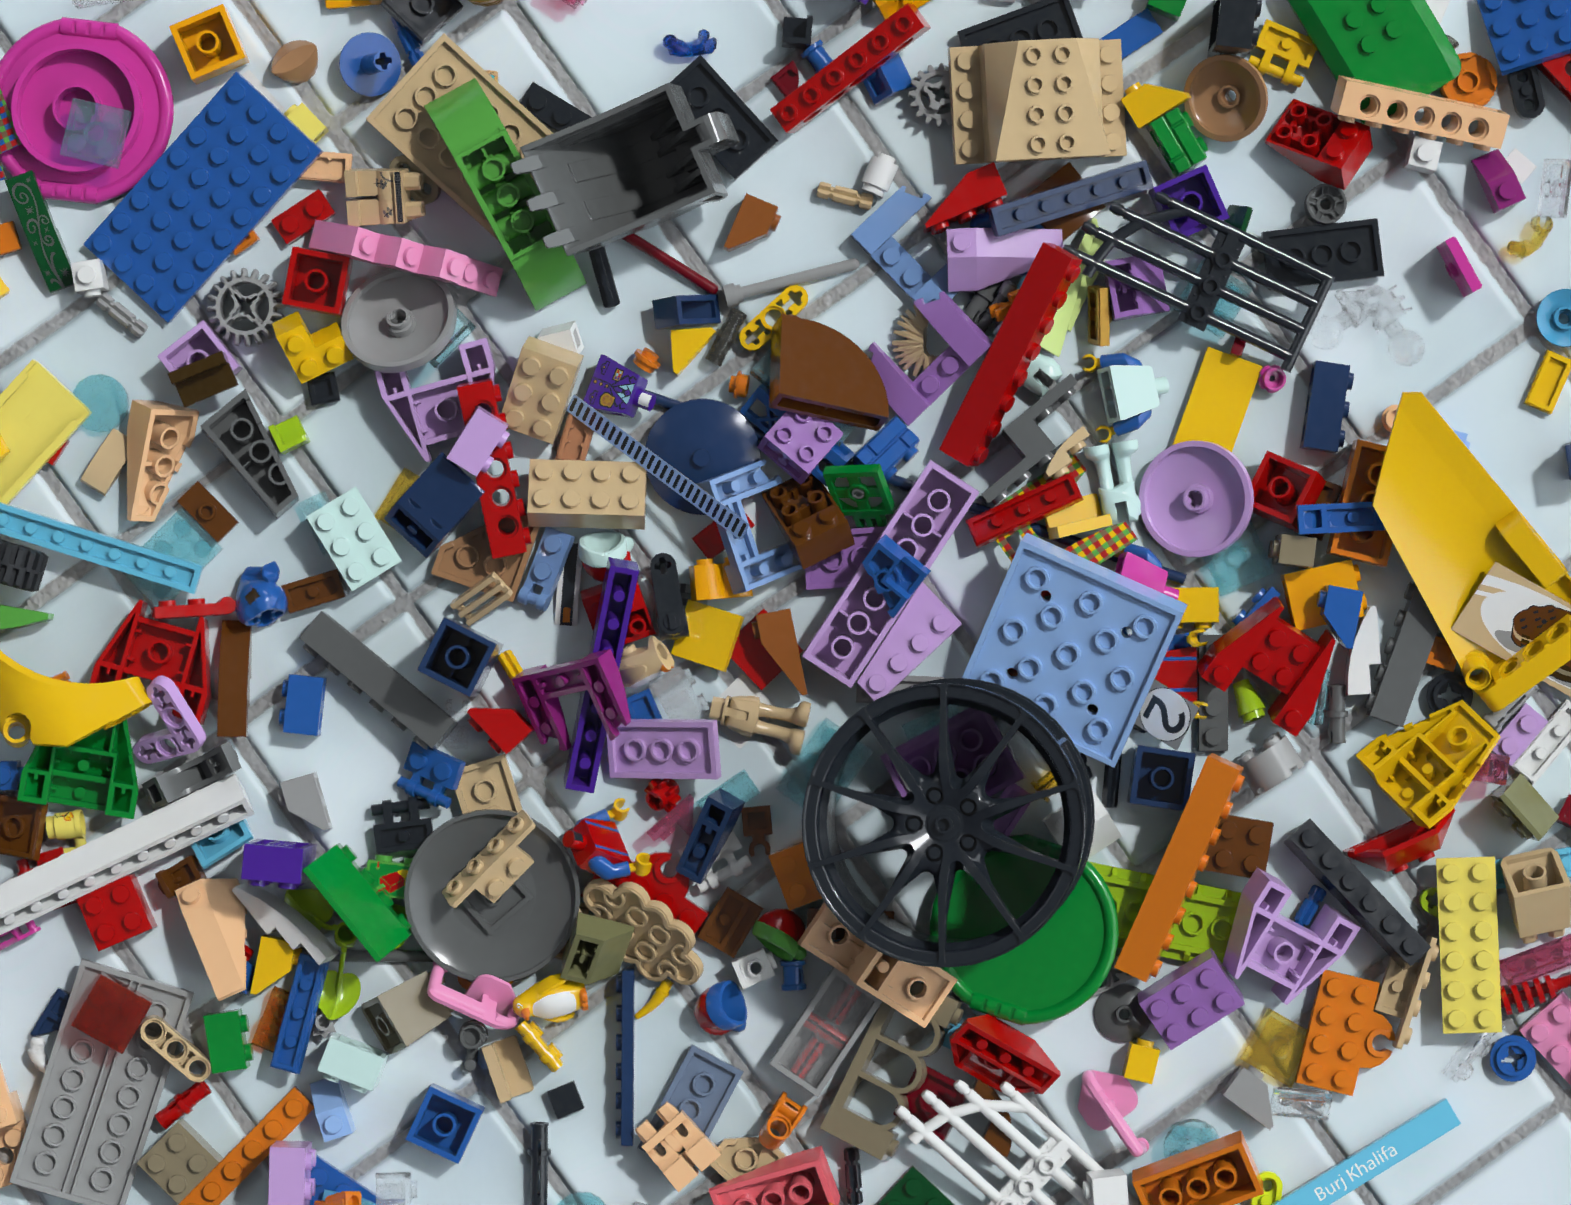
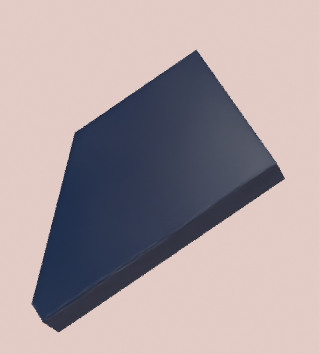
(53, 1014)

